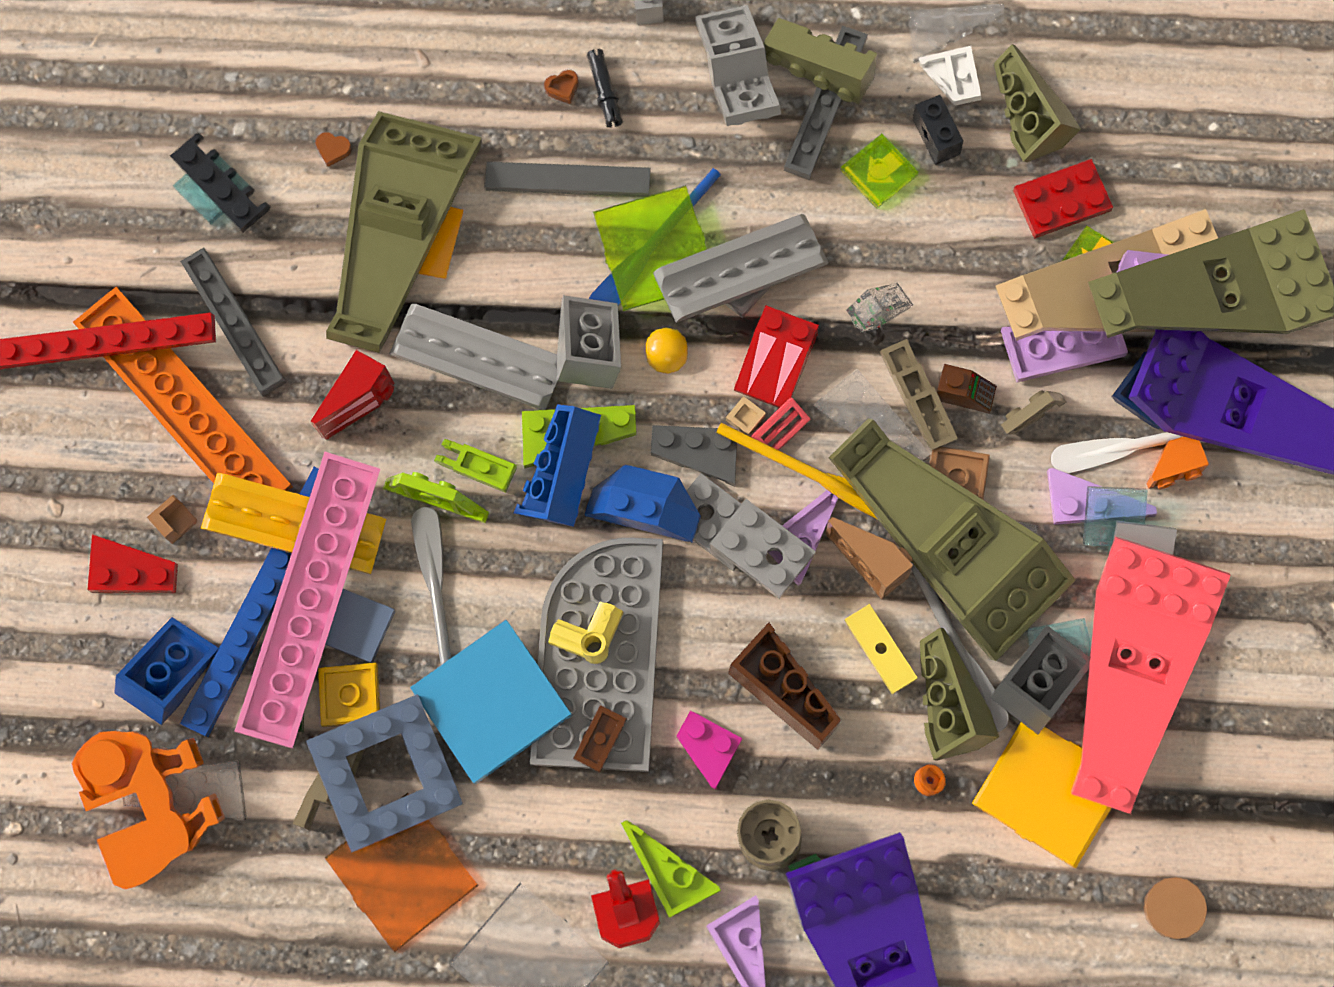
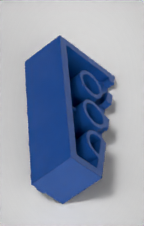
(561, 467)

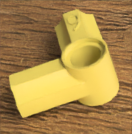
(576, 639)

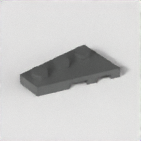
(696, 449)

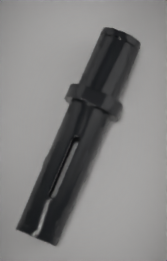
(607, 97)

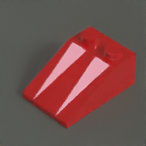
(776, 357)
(354, 395)

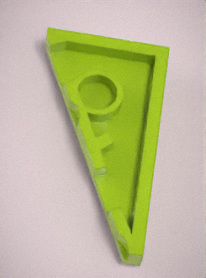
(674, 880)

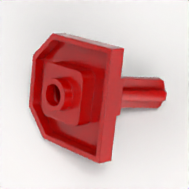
(625, 912)

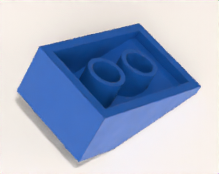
(164, 670)

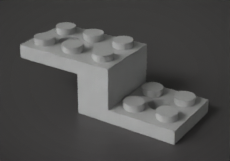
(737, 66)
(744, 535)

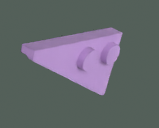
(1069, 497)
(810, 525)

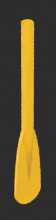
(835, 484)

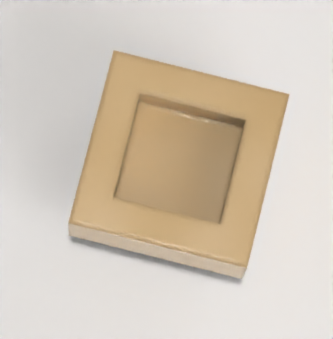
(745, 416)

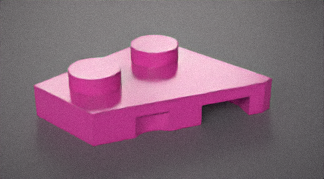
(708, 746)

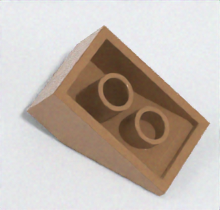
(873, 557)

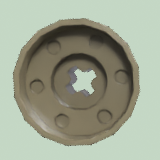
(762, 819)

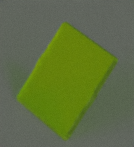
(644, 237)

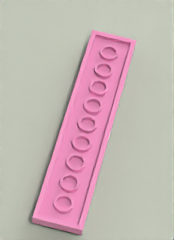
(307, 600)

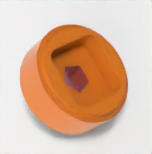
(929, 780)

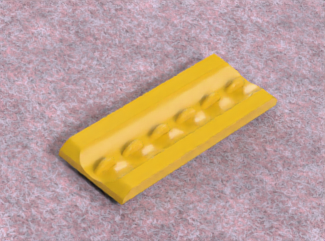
(274, 518)

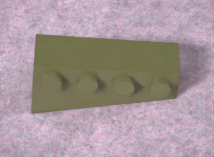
(821, 60)

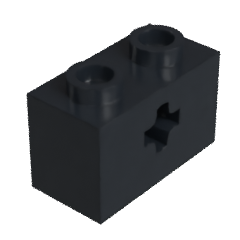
(937, 129)

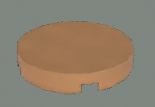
(1175, 908)

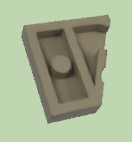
(1039, 404)

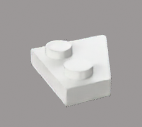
(954, 74)

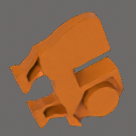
(126, 763)

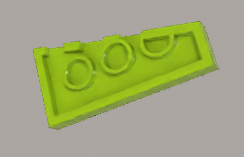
(614, 425)

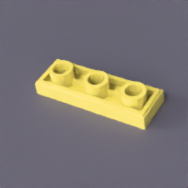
(871, 633)

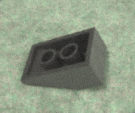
(1041, 679)

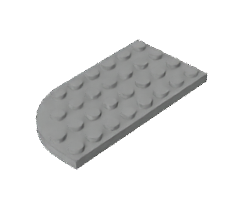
(629, 577)

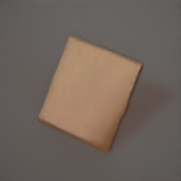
(403, 880)

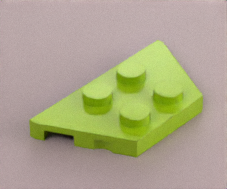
(437, 495)

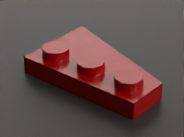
(128, 570)

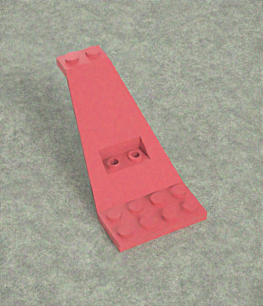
(1156, 610)

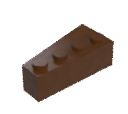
(784, 687)

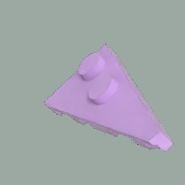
(741, 942)

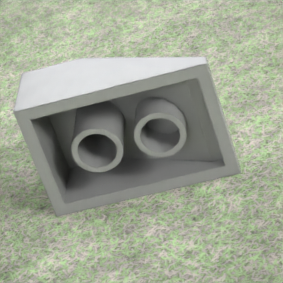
(588, 342)

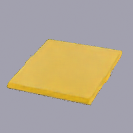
(1034, 796)

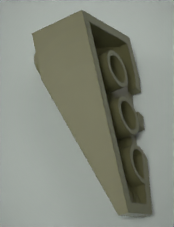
(1035, 112)
(956, 710)

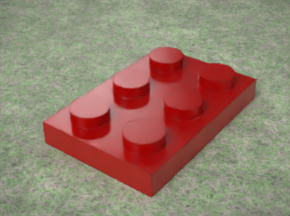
(1062, 198)

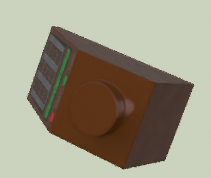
(965, 389)

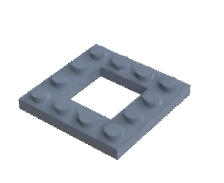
(330, 755)

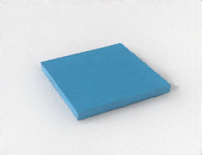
(491, 701)

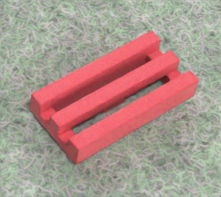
(790, 403)

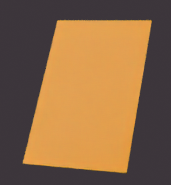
(441, 251)

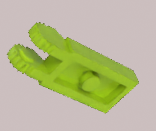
(478, 465)

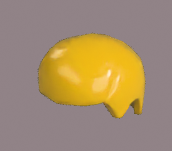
(666, 350)

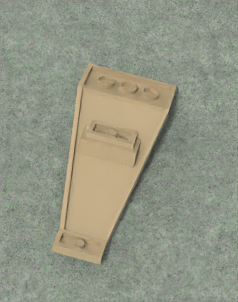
(1060, 293)

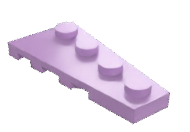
(1059, 351)

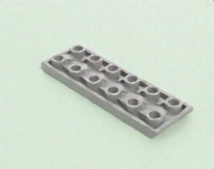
(740, 267)
(477, 356)

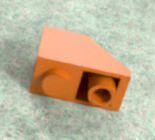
(1178, 460)

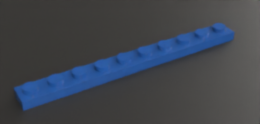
(240, 638)

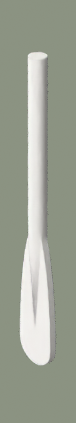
(1093, 453)

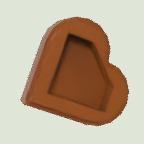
(562, 86)
(333, 148)

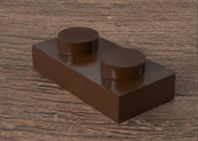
(600, 739)

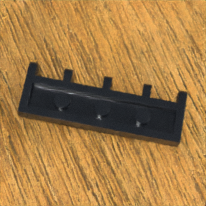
(218, 184)

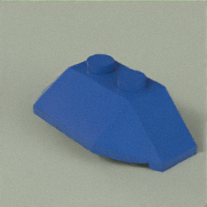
(645, 502)

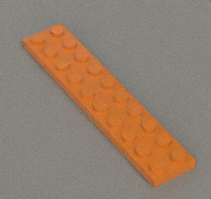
(183, 403)

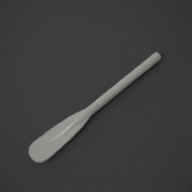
(429, 550)
(982, 682)

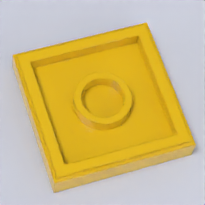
(348, 693)

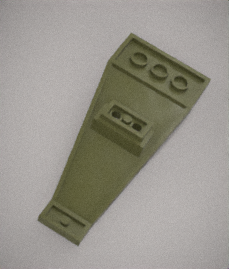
(398, 203)
(1269, 270)
(994, 578)

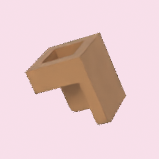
(172, 519)

